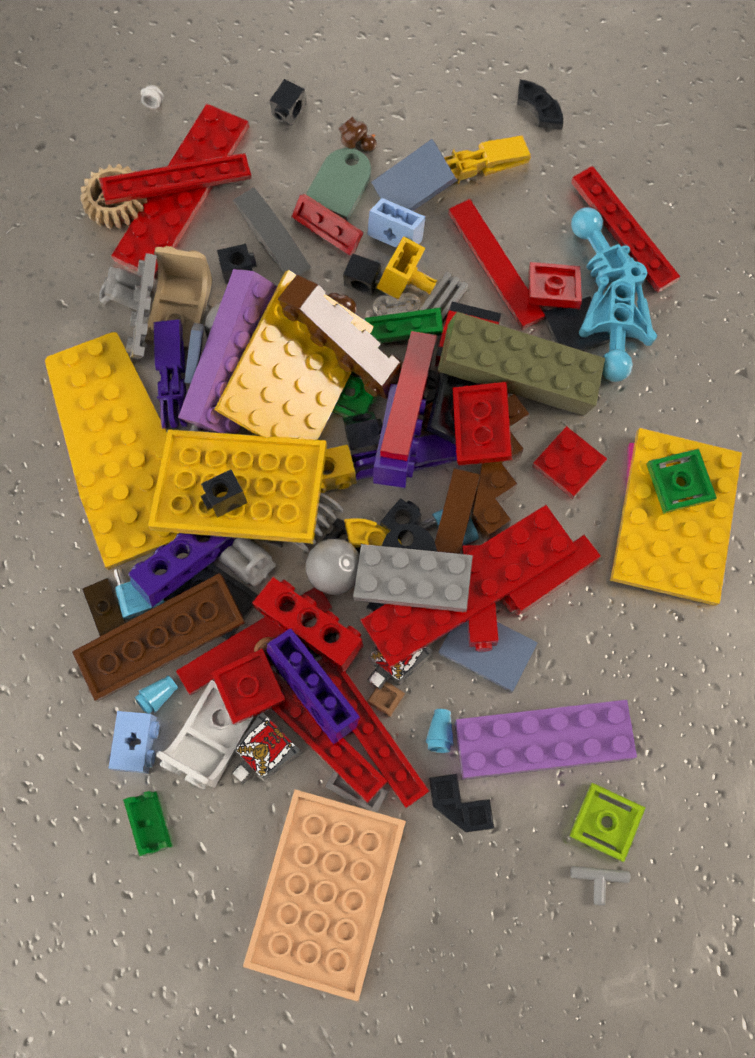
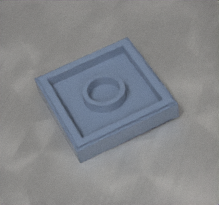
(194, 351)

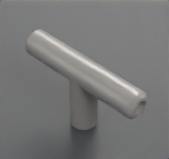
(600, 877)

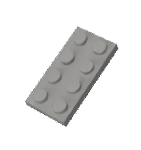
(413, 578)

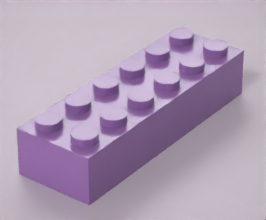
(231, 331)
(545, 739)

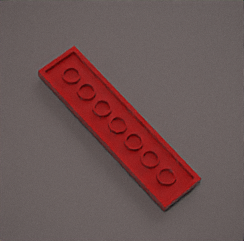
(170, 215)
(496, 571)

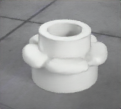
(152, 96)

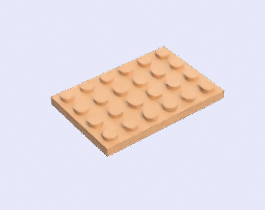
(325, 895)

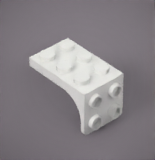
(205, 741)

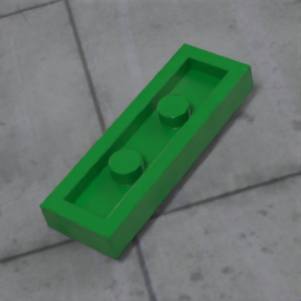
(399, 325)

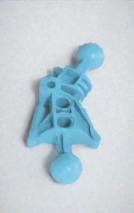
(626, 278)

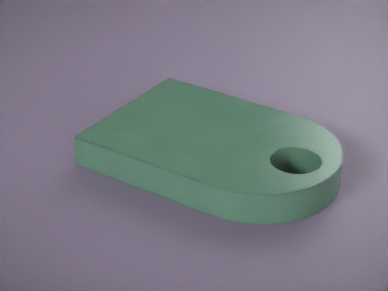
(339, 184)

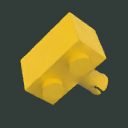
(403, 270)

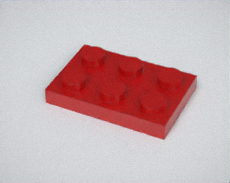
(482, 423)

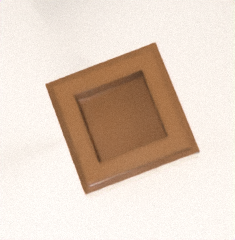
(386, 699)

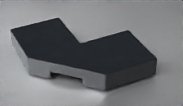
(467, 815)

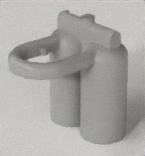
(120, 287)
(248, 561)

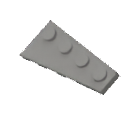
(146, 270)

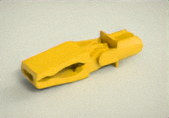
(490, 158)

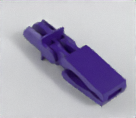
(170, 359)
(431, 453)

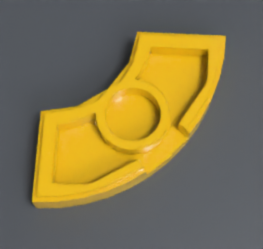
(365, 532)

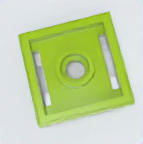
(623, 827)

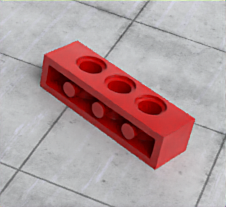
(338, 653)

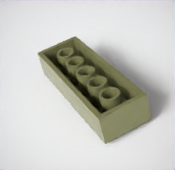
(527, 363)

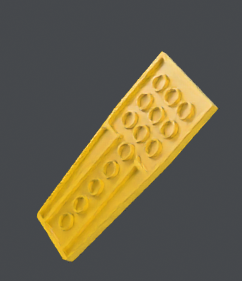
(111, 443)

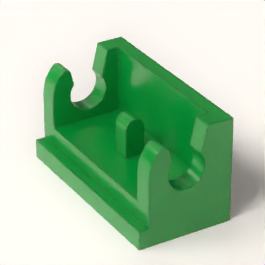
(148, 823)

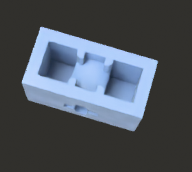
(391, 222)
(128, 728)

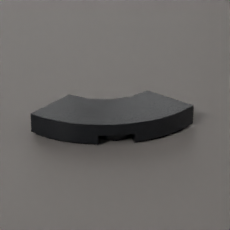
(541, 104)

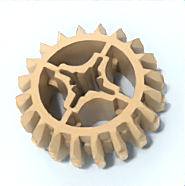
(112, 213)

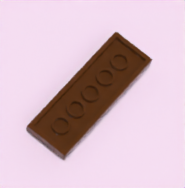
(158, 637)

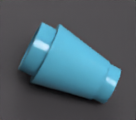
(156, 694)
(440, 732)

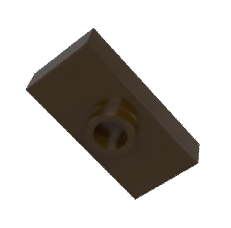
(103, 606)

